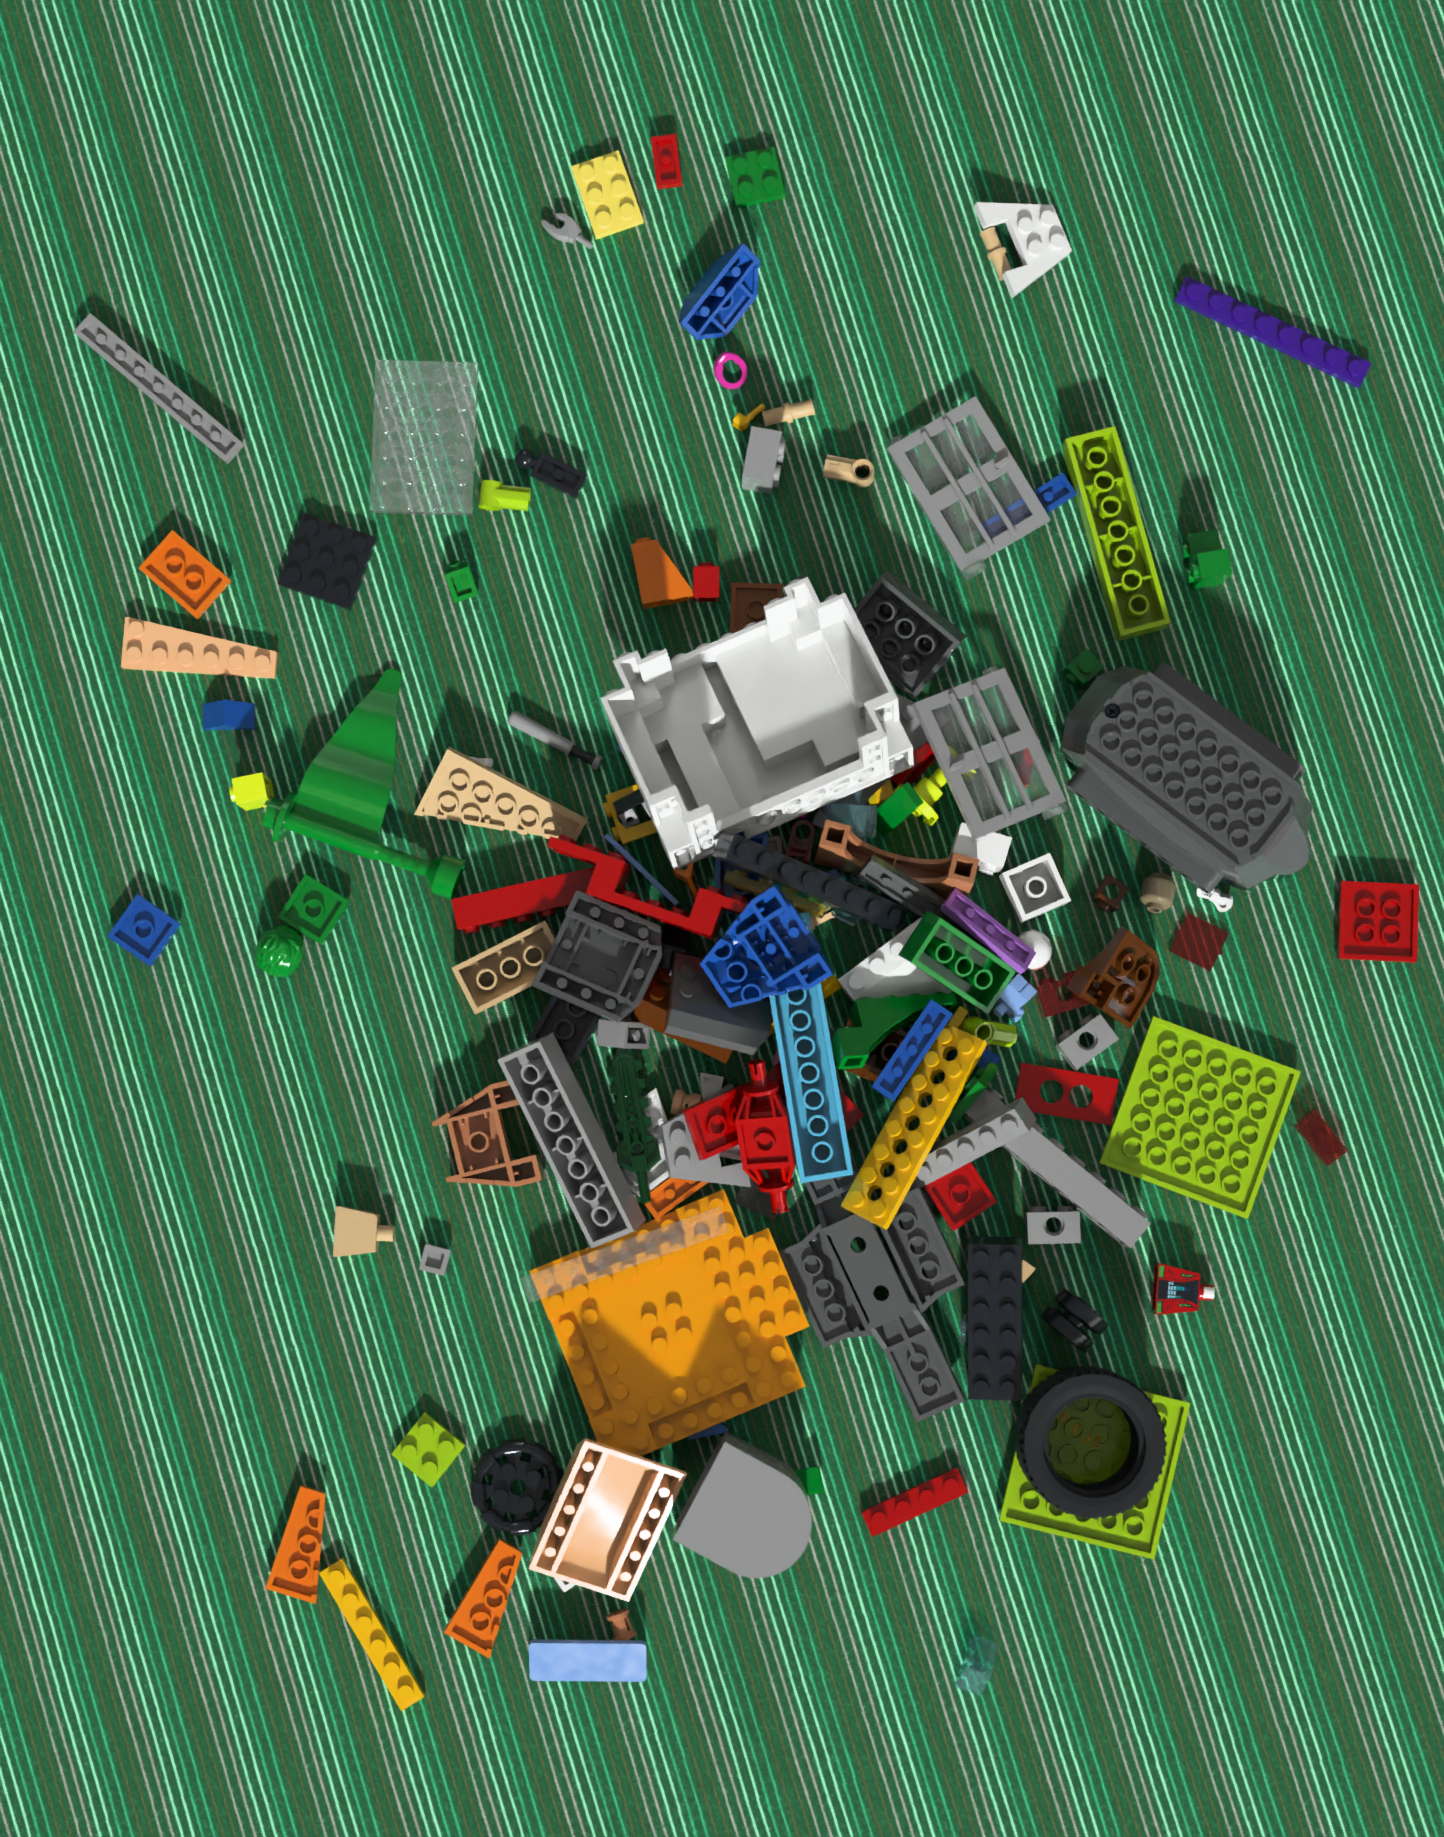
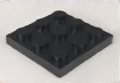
(327, 561)

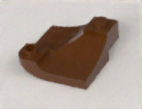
(1119, 978)

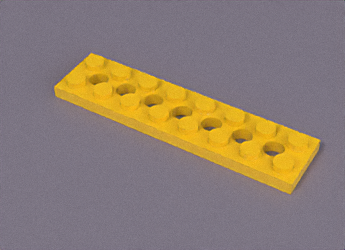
(918, 1141)

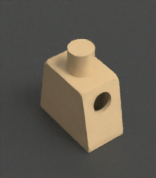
(359, 1232)

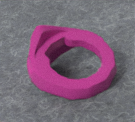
(718, 368)

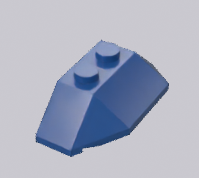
(721, 295)

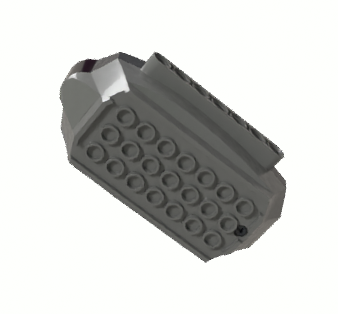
(1187, 779)

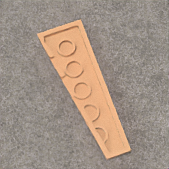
(177, 650)

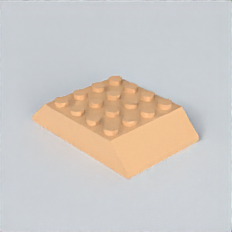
(605, 1519)

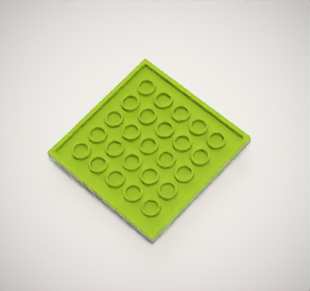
(1199, 1117)
(1077, 1461)

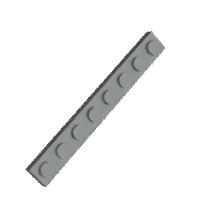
(158, 388)

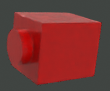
(706, 582)

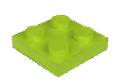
(428, 1449)

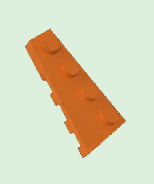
(298, 1555)
(482, 1607)

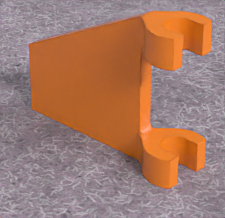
(686, 876)

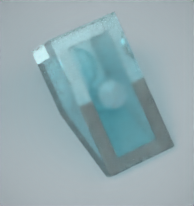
(860, 818)

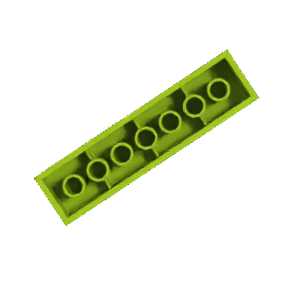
(1115, 533)

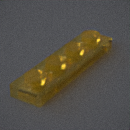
(739, 880)

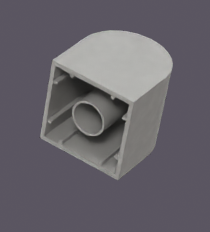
(746, 1511)

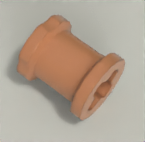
(621, 1624)

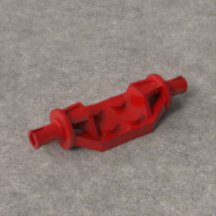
(766, 1136)

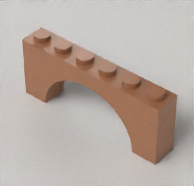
(848, 853)

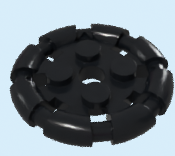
(501, 1485)

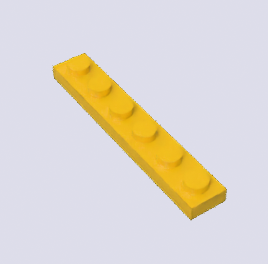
(372, 1634)

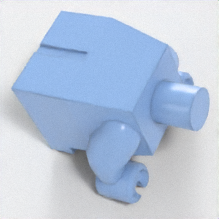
(1014, 997)

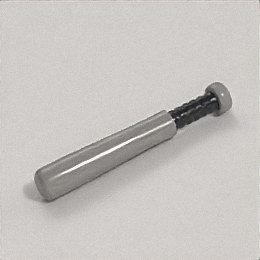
(551, 738)

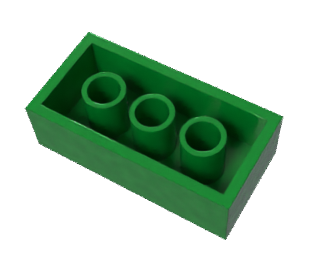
(957, 962)

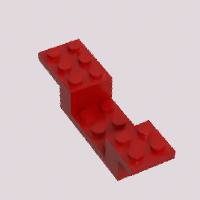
(610, 880)

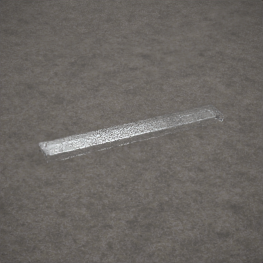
(624, 1254)

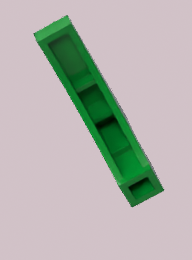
(877, 1019)

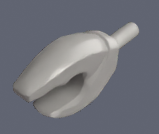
(569, 232)

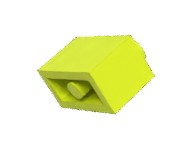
(252, 791)

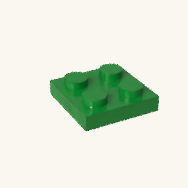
(755, 177)
(313, 909)
(972, 1090)

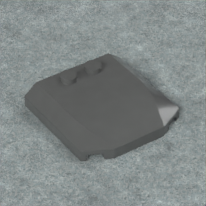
(601, 958)
(702, 1015)

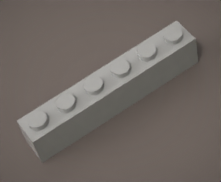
(974, 1141)

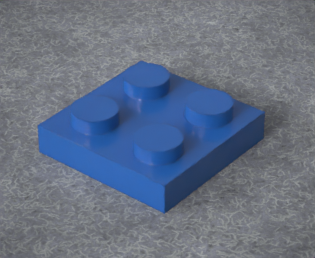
(144, 930)

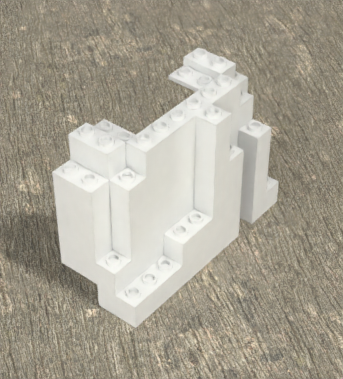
(757, 723)

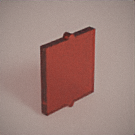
(1198, 942)

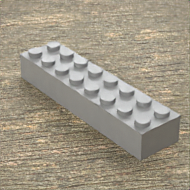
(572, 1140)
(1068, 1176)

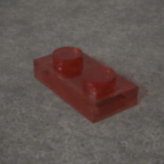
(1320, 1138)

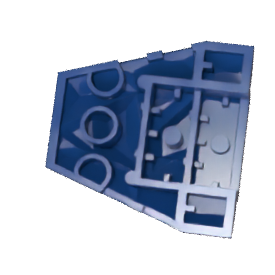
(765, 953)

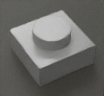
(435, 1259)

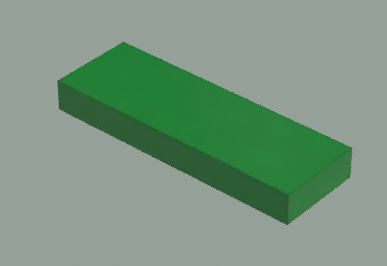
(897, 809)

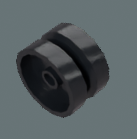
(1074, 1319)

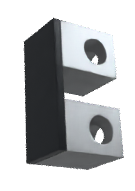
(625, 808)

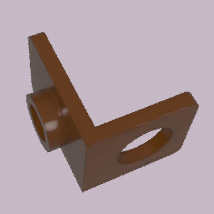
(1105, 903)

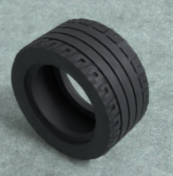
(1136, 1474)

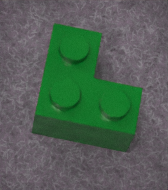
(1205, 559)

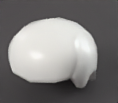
(1040, 944)

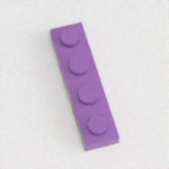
(987, 931)

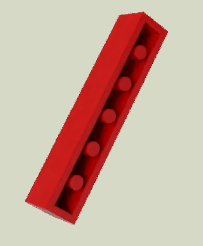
(518, 901)

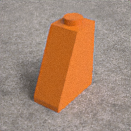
(657, 575)

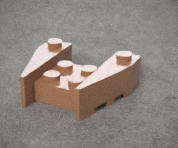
(482, 1141)

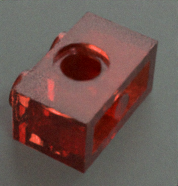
(1048, 1000)

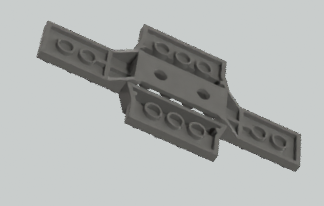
(840, 1285)

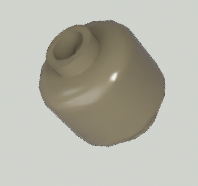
(1157, 892)

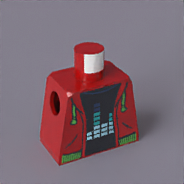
(1177, 1290)

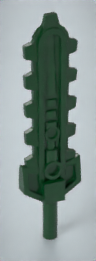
(638, 1150)

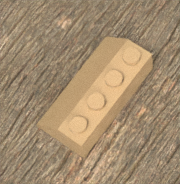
(504, 968)

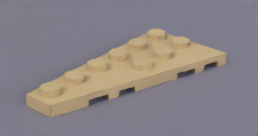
(487, 799)

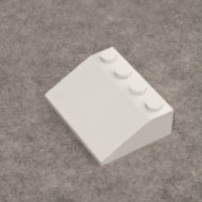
(889, 974)

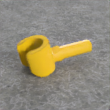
(741, 421)

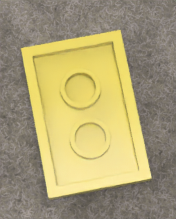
(607, 194)

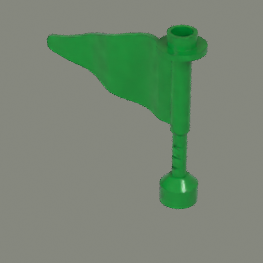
(350, 788)

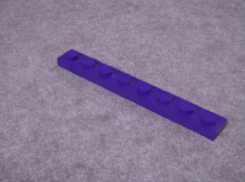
(1272, 332)

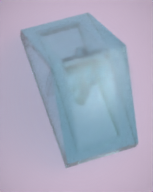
(977, 1665)

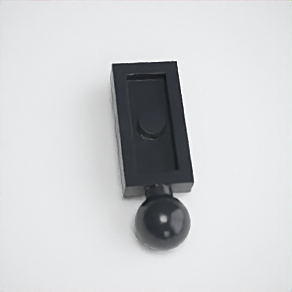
(552, 472)

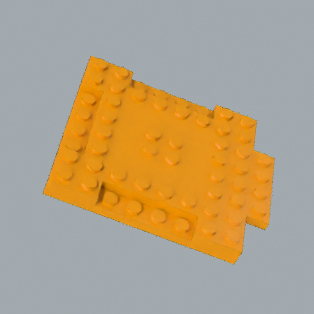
(680, 1335)

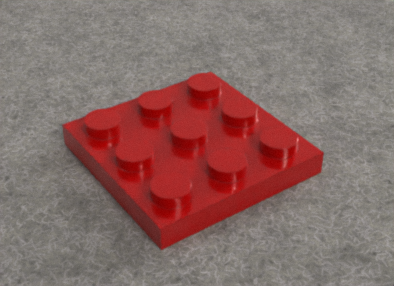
(1377, 921)

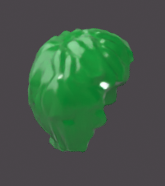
(279, 951)

